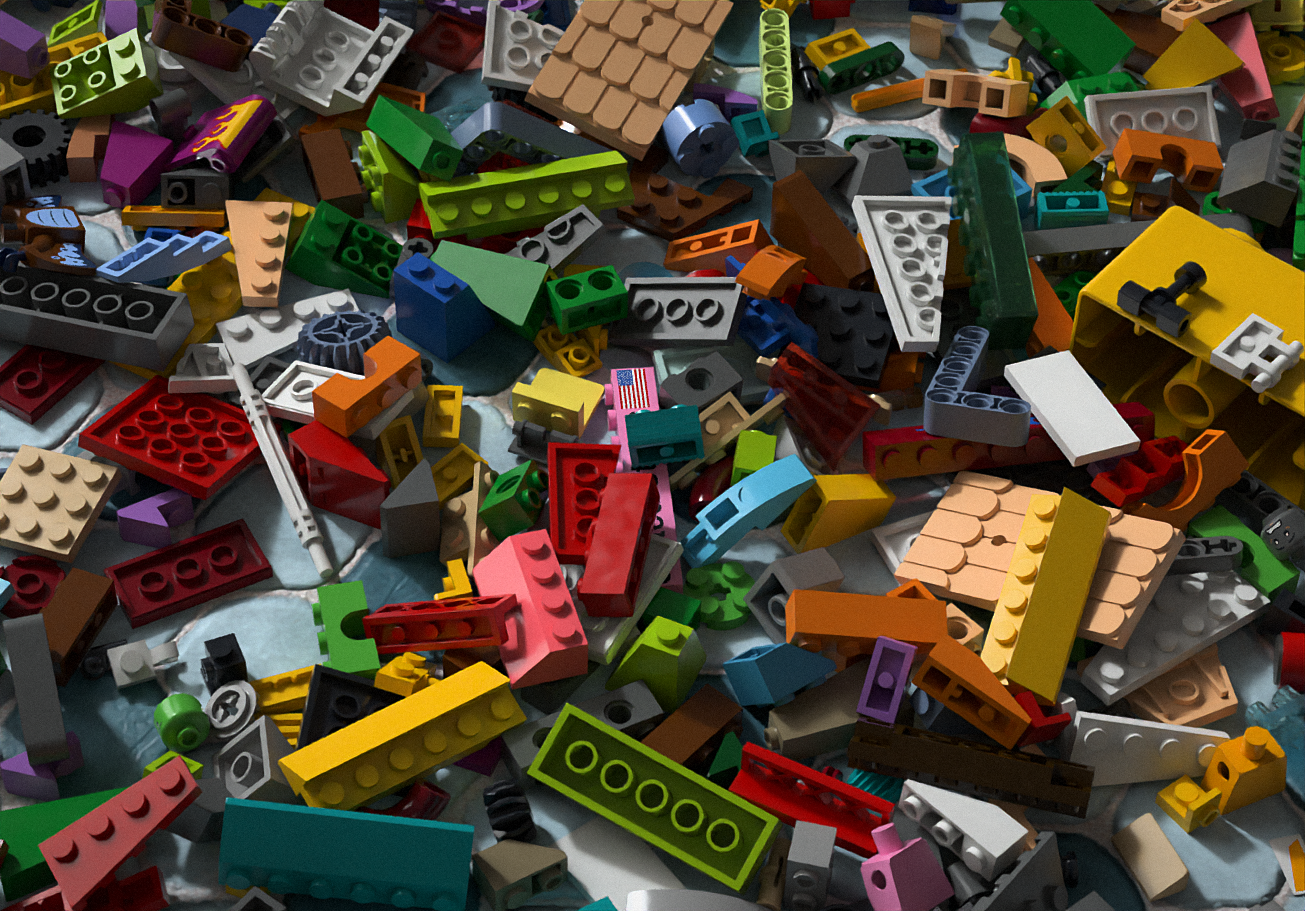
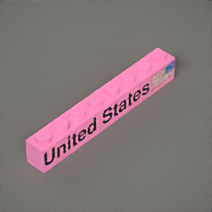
(629, 392)

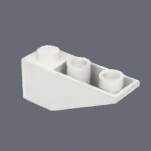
(969, 827)

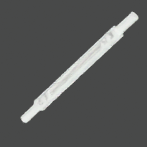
(282, 470)

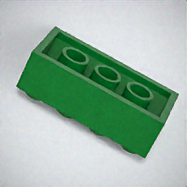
(1071, 35)

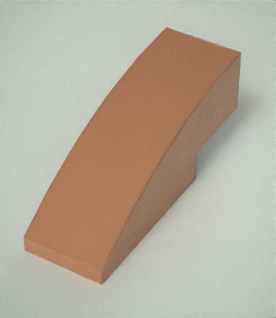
(88, 147)

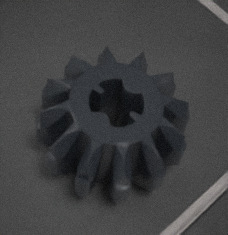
(509, 811)

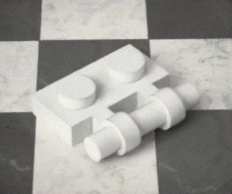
(1248, 345)

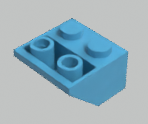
(774, 673)

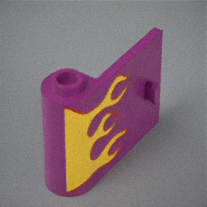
(225, 134)

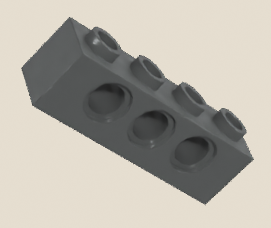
(627, 709)

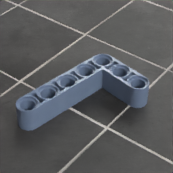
(517, 134)
(959, 412)

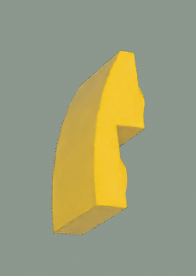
(566, 352)

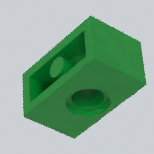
(515, 500)

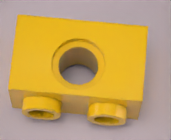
(1067, 122)

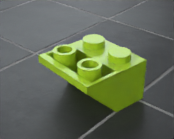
(388, 178)

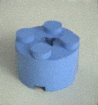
(699, 138)

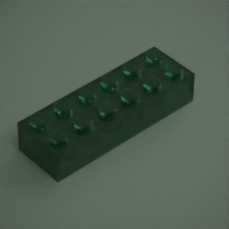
(993, 240)

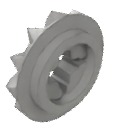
(235, 695)

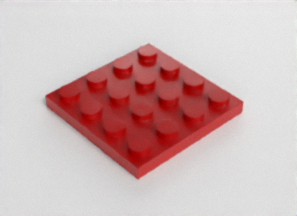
(175, 438)

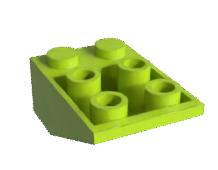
(107, 78)

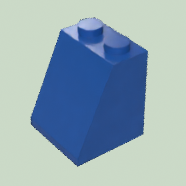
(437, 308)

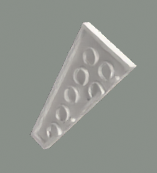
(515, 48)
(909, 261)
(1178, 623)

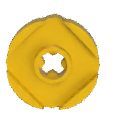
(1282, 56)

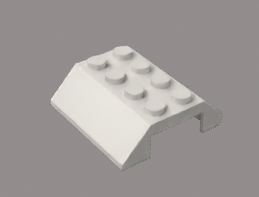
(326, 57)

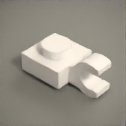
(136, 664)

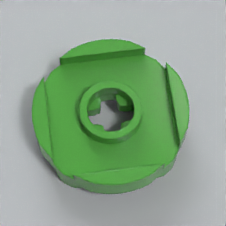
(725, 579)

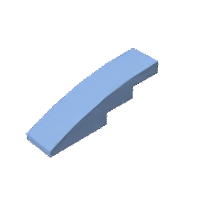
(159, 259)

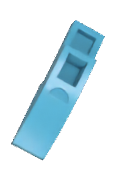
(747, 504)

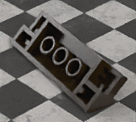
(971, 767)

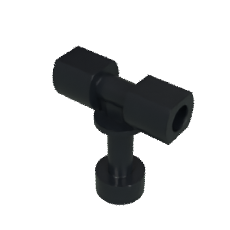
(1162, 302)

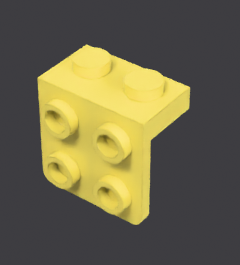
(557, 401)

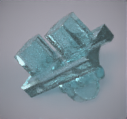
(1284, 723)

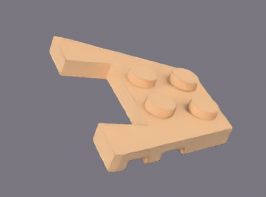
(1185, 695)

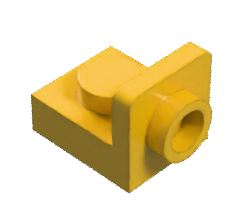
(456, 583)
(1189, 803)

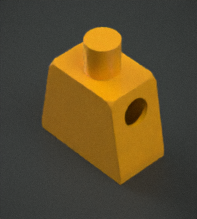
(1246, 770)

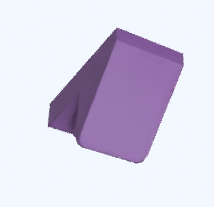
(150, 519)
(887, 679)
(39, 780)

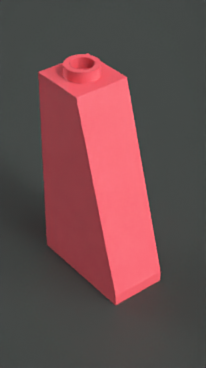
(1249, 87)

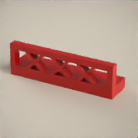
(440, 624)
(791, 801)

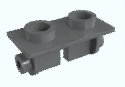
(532, 440)

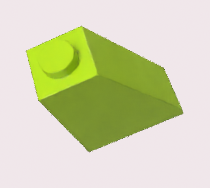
(665, 658)

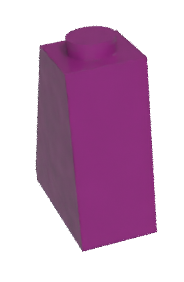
(132, 164)

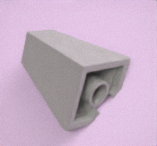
(803, 571)

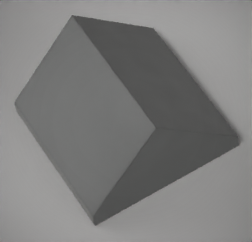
(411, 515)

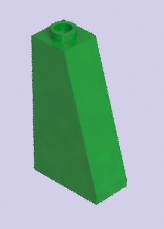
(416, 137)
(506, 285)
(27, 827)

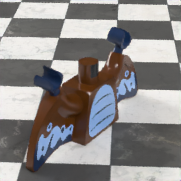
(48, 236)

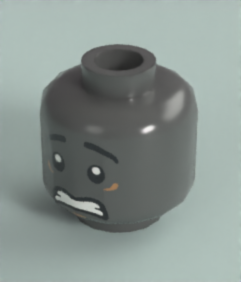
(1285, 534)

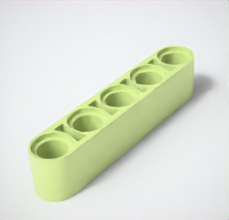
(775, 69)

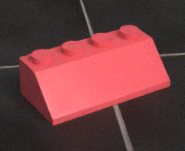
(544, 626)

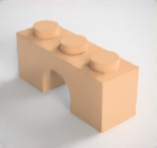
(971, 90)

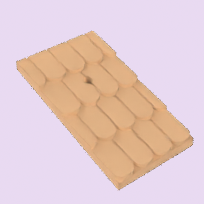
(626, 66)
(974, 536)

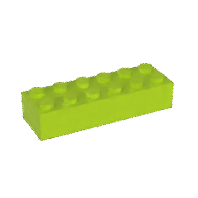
(655, 798)

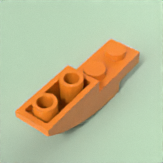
(771, 273)

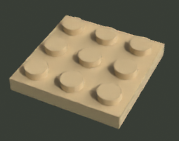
(52, 501)

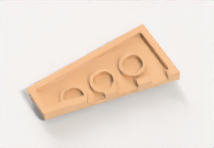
(260, 248)

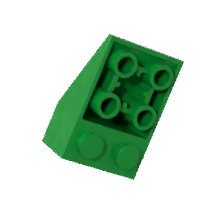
(344, 253)

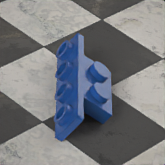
(771, 323)

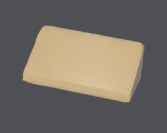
(1151, 858)

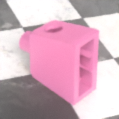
(903, 874)

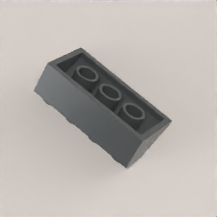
(1262, 176)

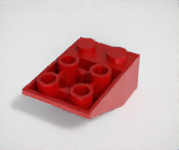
(337, 474)

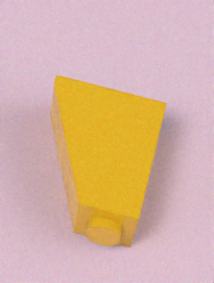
(1193, 60)
(836, 510)

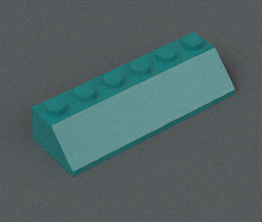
(345, 855)

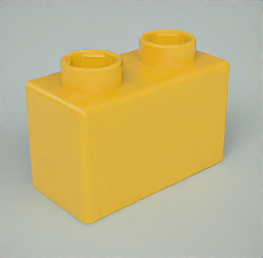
(1175, 373)

